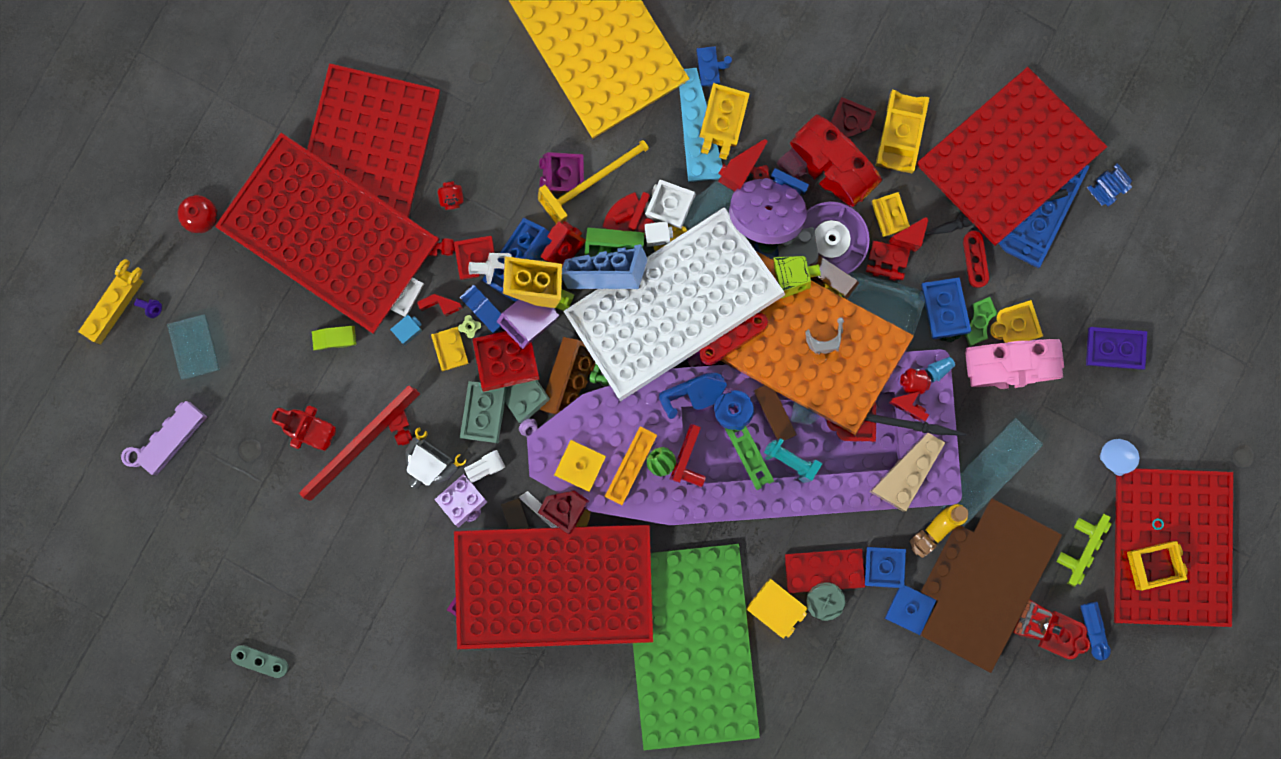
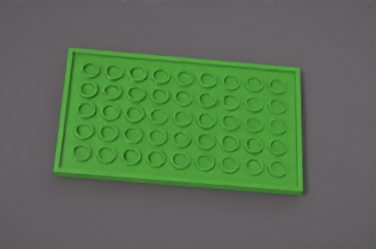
(698, 669)

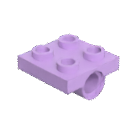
(461, 501)

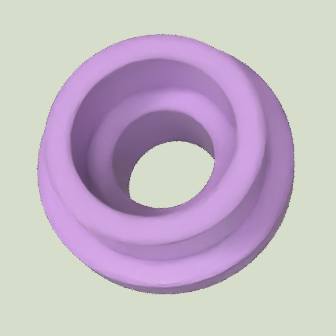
(527, 427)

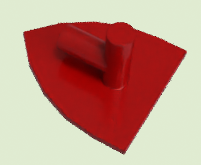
(622, 213)

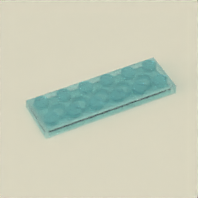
(996, 466)

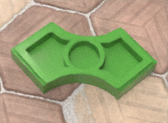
(982, 314)

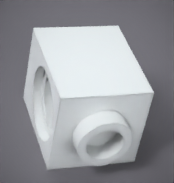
(658, 234)

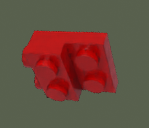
(564, 244)

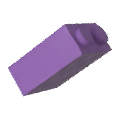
(526, 321)

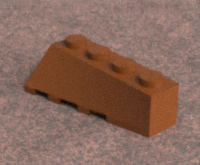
(568, 375)

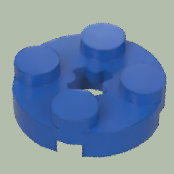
(739, 419)

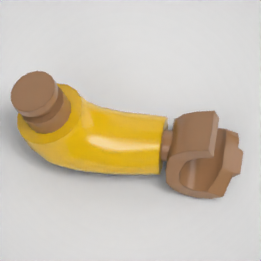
(941, 525)

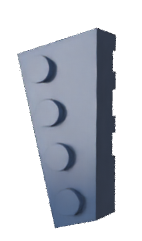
(606, 271)

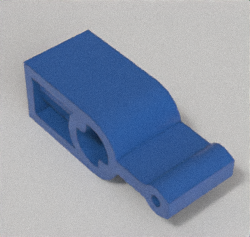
(482, 308)

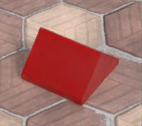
(911, 237)

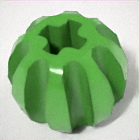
(661, 461)

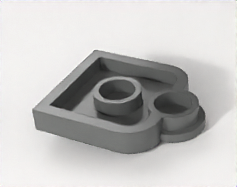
(801, 245)

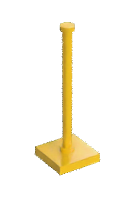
(554, 206)

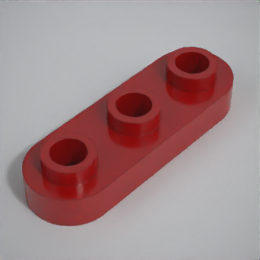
(976, 250)

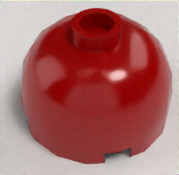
(197, 214)

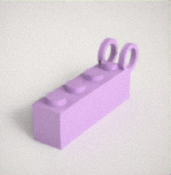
(168, 440)

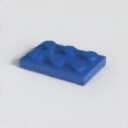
(946, 308)

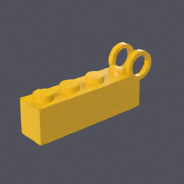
(112, 303)

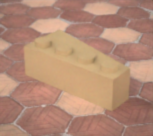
(907, 475)

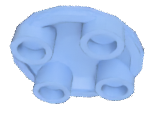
(1120, 456)

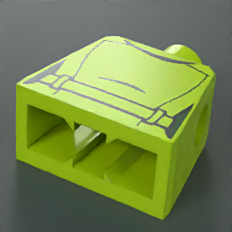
(794, 274)

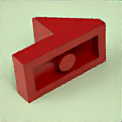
(905, 404)

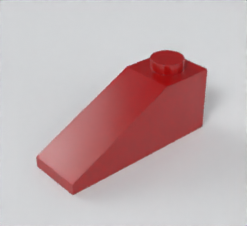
(738, 168)

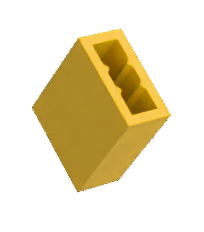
(777, 609)

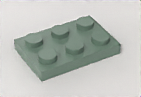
(483, 413)

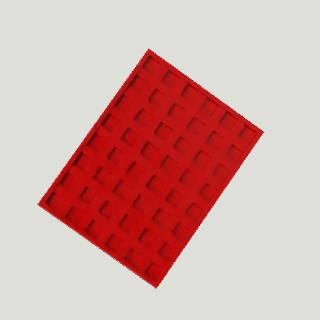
(374, 131)
(1011, 156)
(1197, 516)

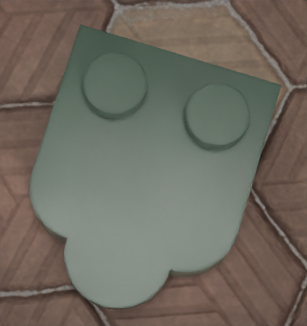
(525, 399)

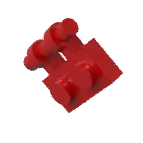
(889, 255)

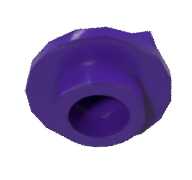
(152, 308)

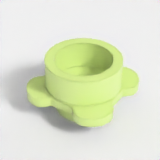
(464, 326)

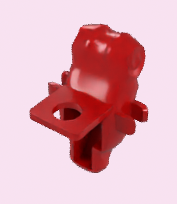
(304, 427)

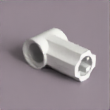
(487, 465)

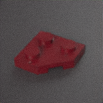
(852, 118)
(564, 509)

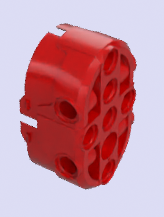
(845, 167)

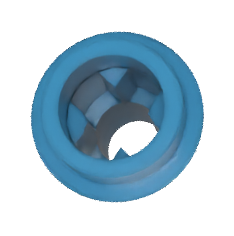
(940, 368)

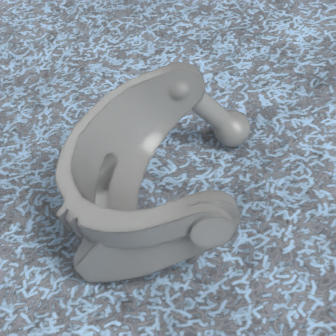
(828, 346)

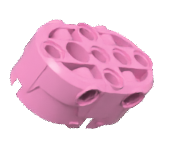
(1014, 363)

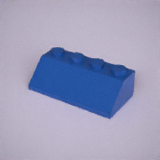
(525, 243)

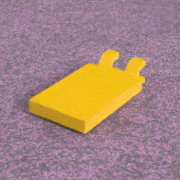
(723, 118)

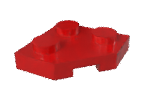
(472, 250)

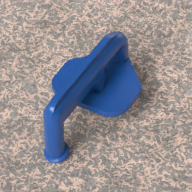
(701, 390)

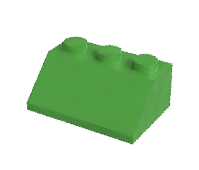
(611, 240)

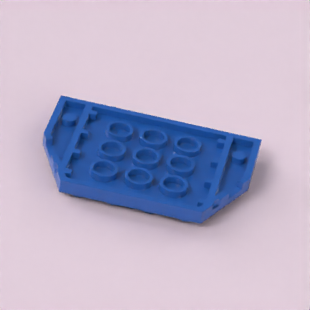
(1035, 235)

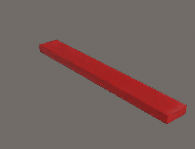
(359, 443)

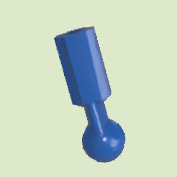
(1095, 630)

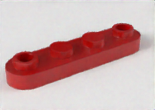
(734, 339)

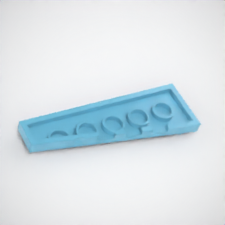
(693, 108)

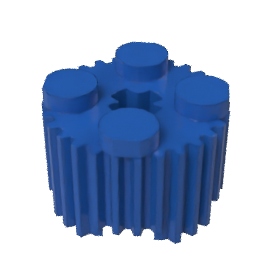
(1110, 185)

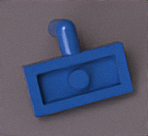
(709, 66)

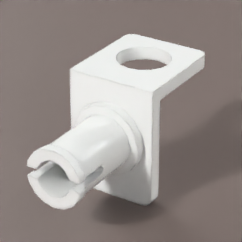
(488, 267)

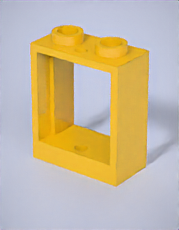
(1138, 569)

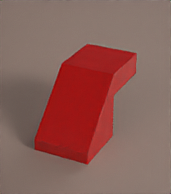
(448, 306)

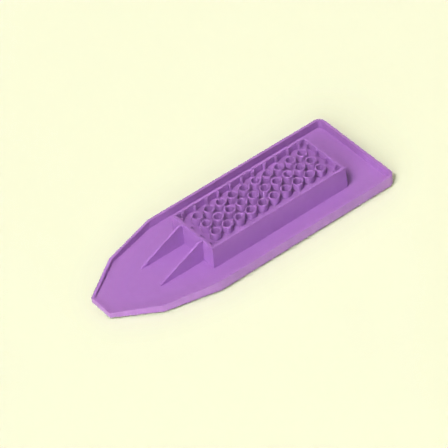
(728, 494)

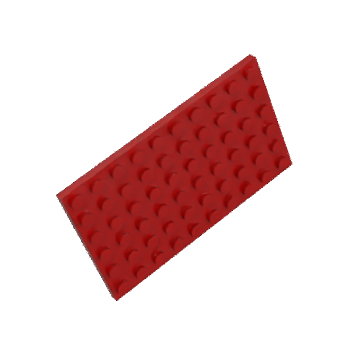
(327, 233)
(553, 586)

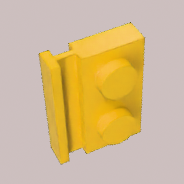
(890, 214)
(450, 349)

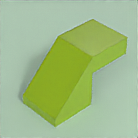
(334, 337)

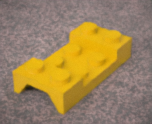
(902, 132)

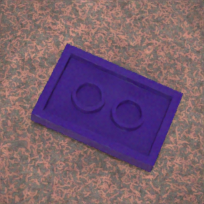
(1116, 348)

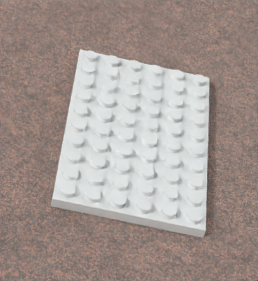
(684, 302)

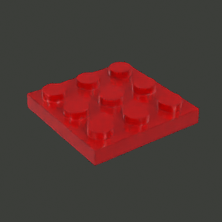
(503, 361)

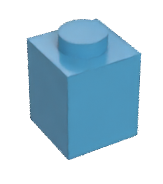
(407, 329)

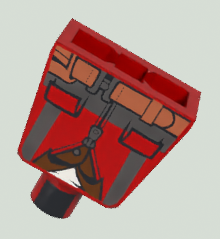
(1038, 623)

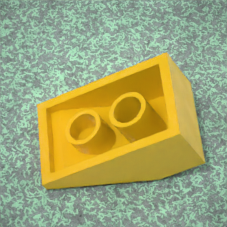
(533, 281)

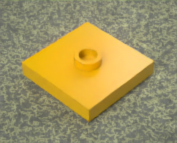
(580, 465)

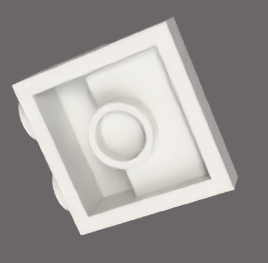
(669, 204)

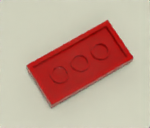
(837, 567)

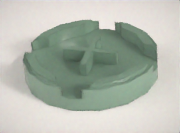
(825, 601)

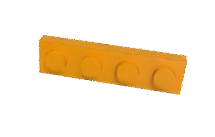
(631, 465)

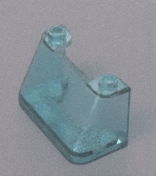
(889, 301)

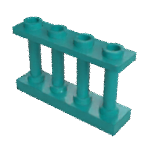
(805, 469)

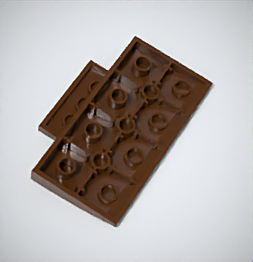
(986, 583)

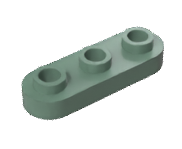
(268, 661)

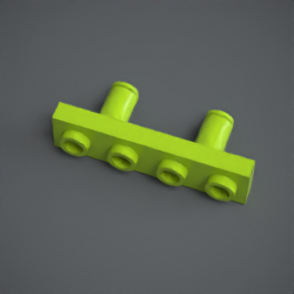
(1078, 565)

